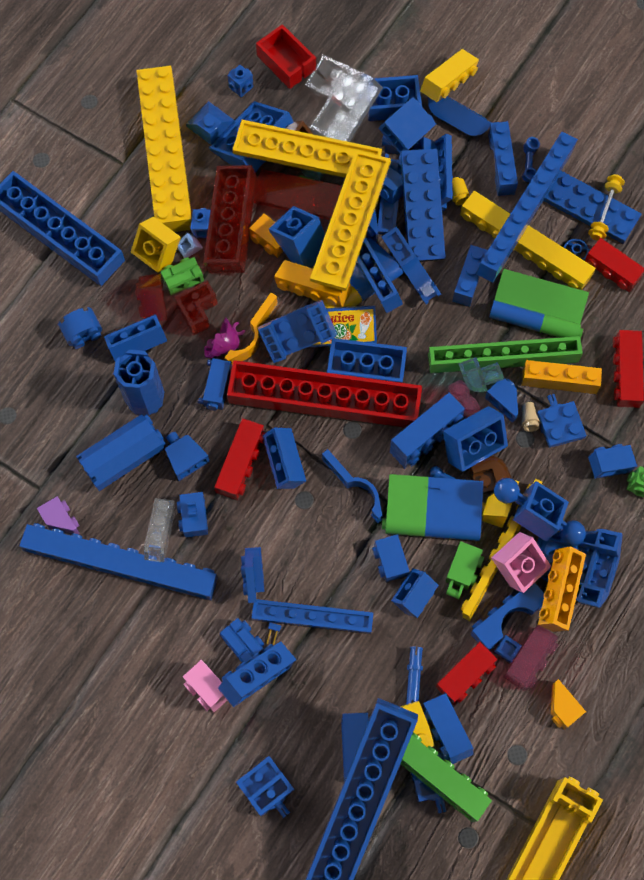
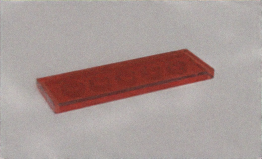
(286, 191)

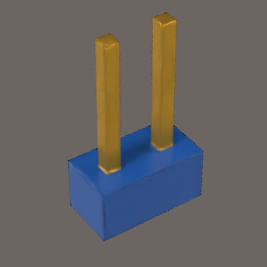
(273, 627)

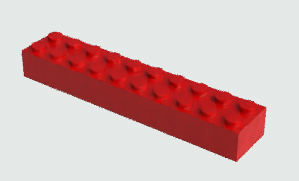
(324, 394)

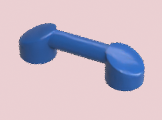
(530, 148)

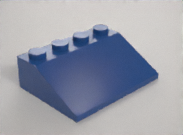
(256, 113)

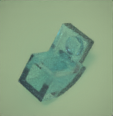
(477, 377)

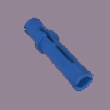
(414, 675)

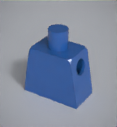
(185, 455)

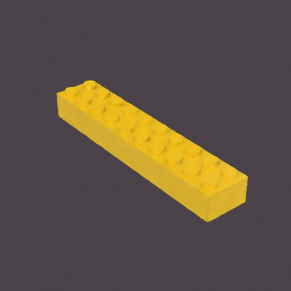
(164, 148)

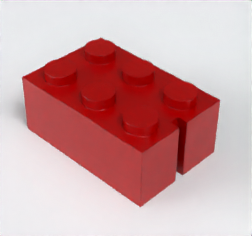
(286, 56)

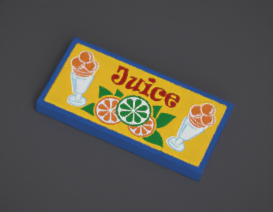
(353, 324)

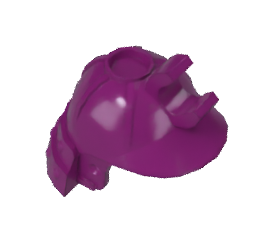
(224, 341)

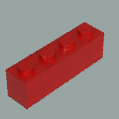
(628, 369)
(239, 459)

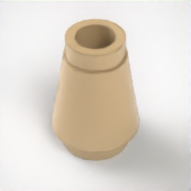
(530, 418)

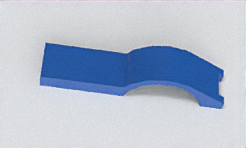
(387, 210)
(411, 265)
(344, 476)

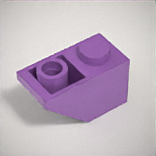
(56, 516)

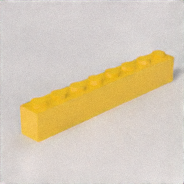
(531, 245)

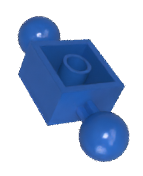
(540, 511)

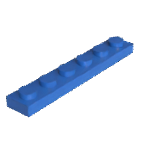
(312, 616)

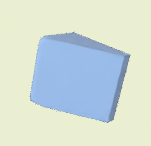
(189, 245)

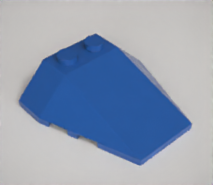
(600, 564)

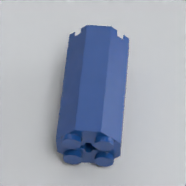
(139, 382)
(121, 451)

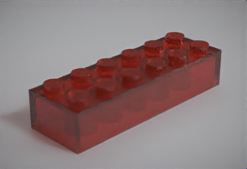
(230, 219)

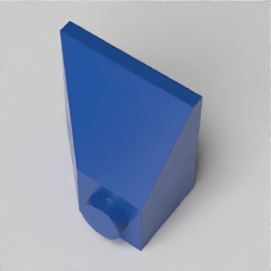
(209, 123)

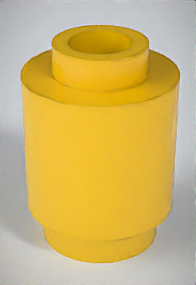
(459, 190)

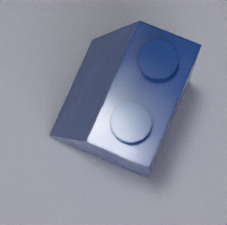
(299, 236)

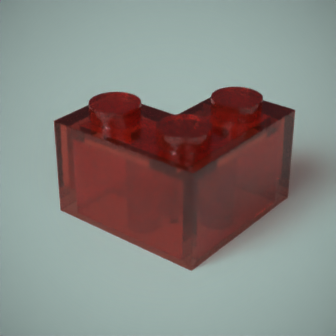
(151, 294)
(194, 303)

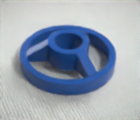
(581, 248)

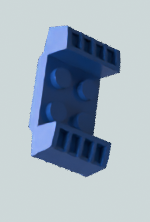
(297, 330)

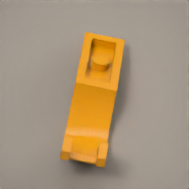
(258, 320)

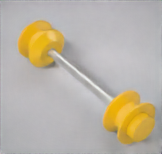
(613, 185)

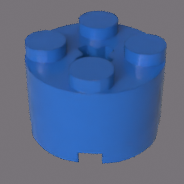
(80, 327)

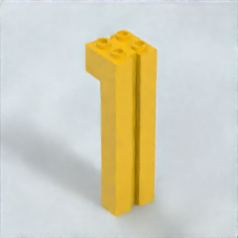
(556, 832)

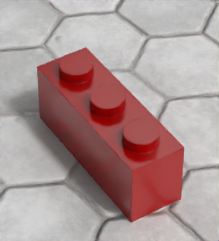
(615, 265)
(467, 673)

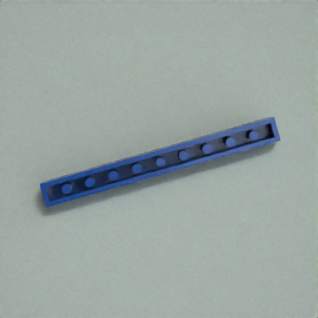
(526, 207)
(118, 561)

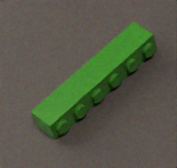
(444, 780)

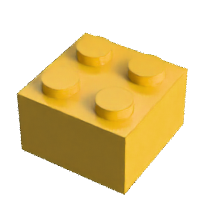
(155, 244)

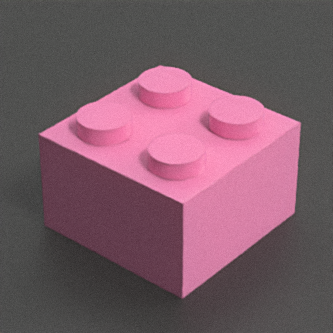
(521, 562)
(205, 684)

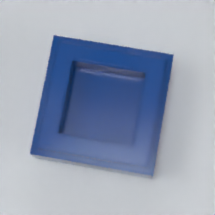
(507, 649)

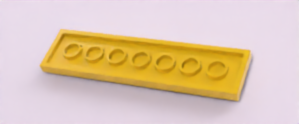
(297, 148)
(350, 220)

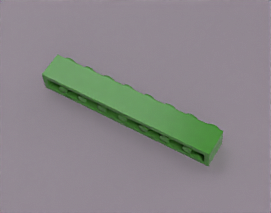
(506, 353)

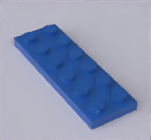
(423, 203)
(588, 206)

